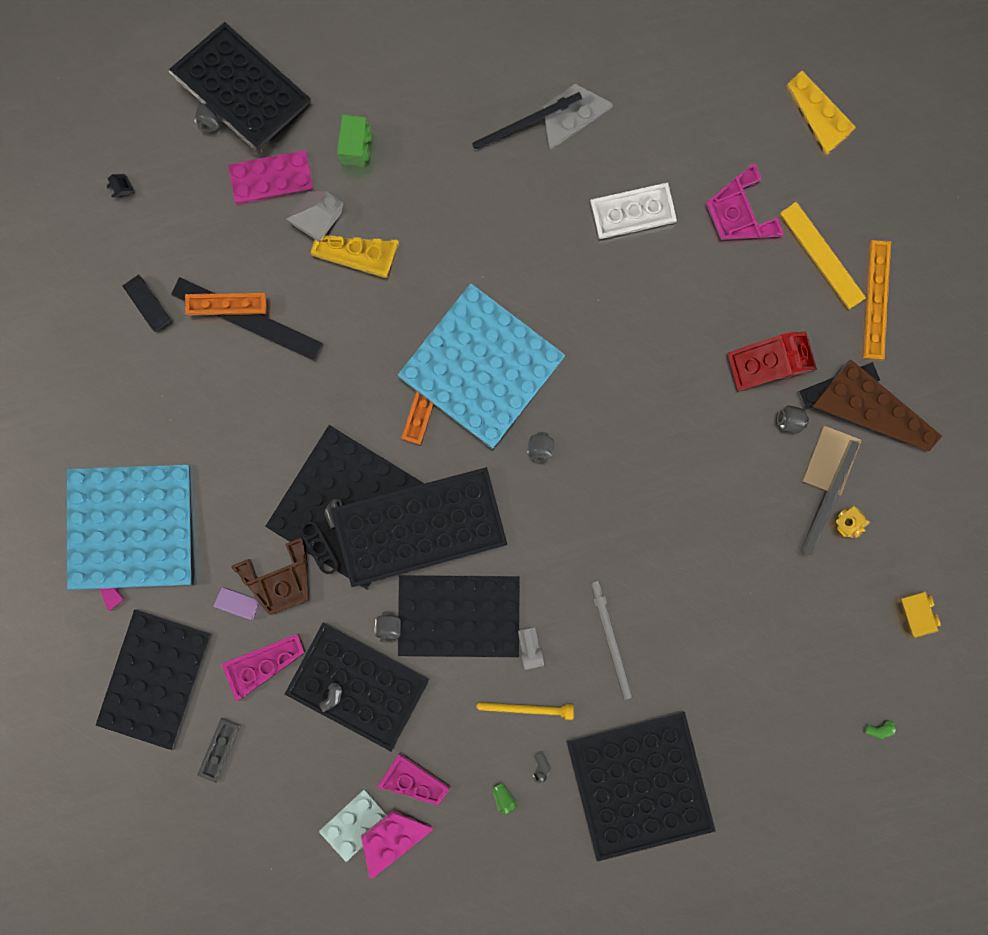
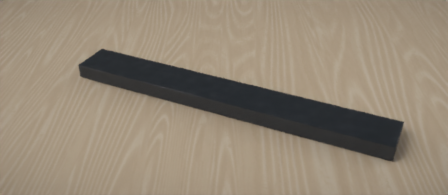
(259, 325)

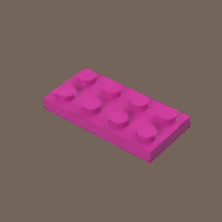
(270, 177)

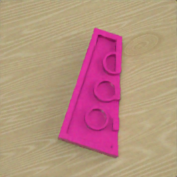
(258, 666)

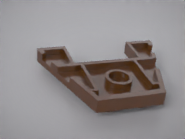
(281, 587)

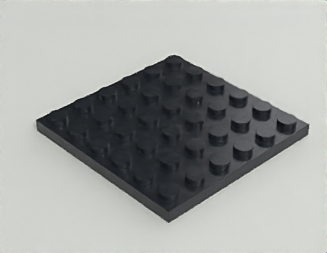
(340, 471)
(640, 786)

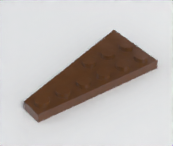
(869, 404)

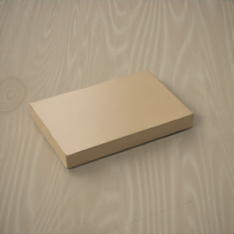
(827, 457)

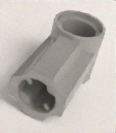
(531, 652)

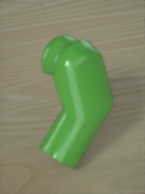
(882, 732)

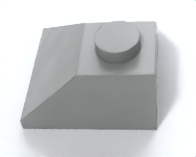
(316, 213)

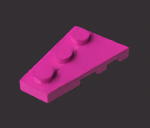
(412, 780)

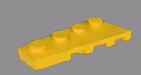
(825, 119)
(357, 253)

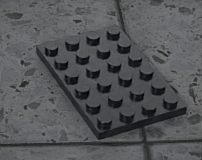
(240, 86)
(459, 616)
(153, 679)
(375, 689)

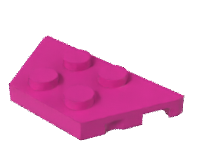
(390, 840)

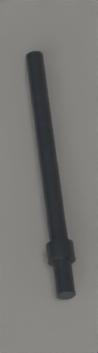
(562, 103)

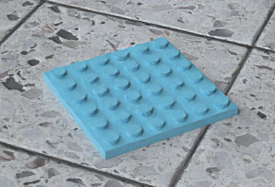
(481, 366)
(128, 527)

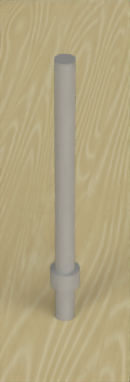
(600, 601)

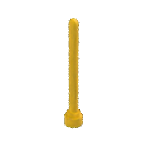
(564, 711)

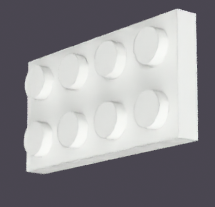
(633, 211)

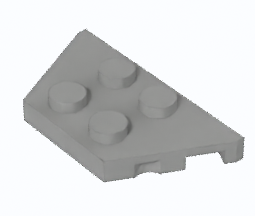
(567, 122)

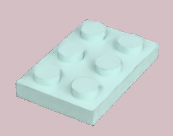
(350, 823)

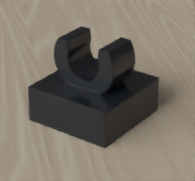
(119, 184)

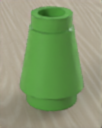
(504, 800)

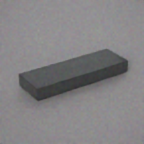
(218, 750)

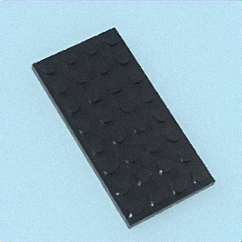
(418, 526)

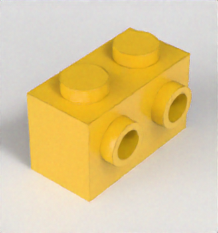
(920, 614)

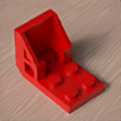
(772, 360)

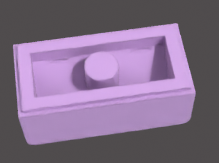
(236, 603)

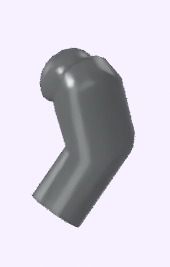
(332, 504)
(333, 697)
(543, 768)

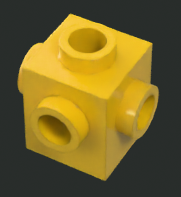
(859, 522)

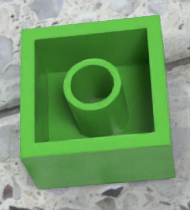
(353, 140)

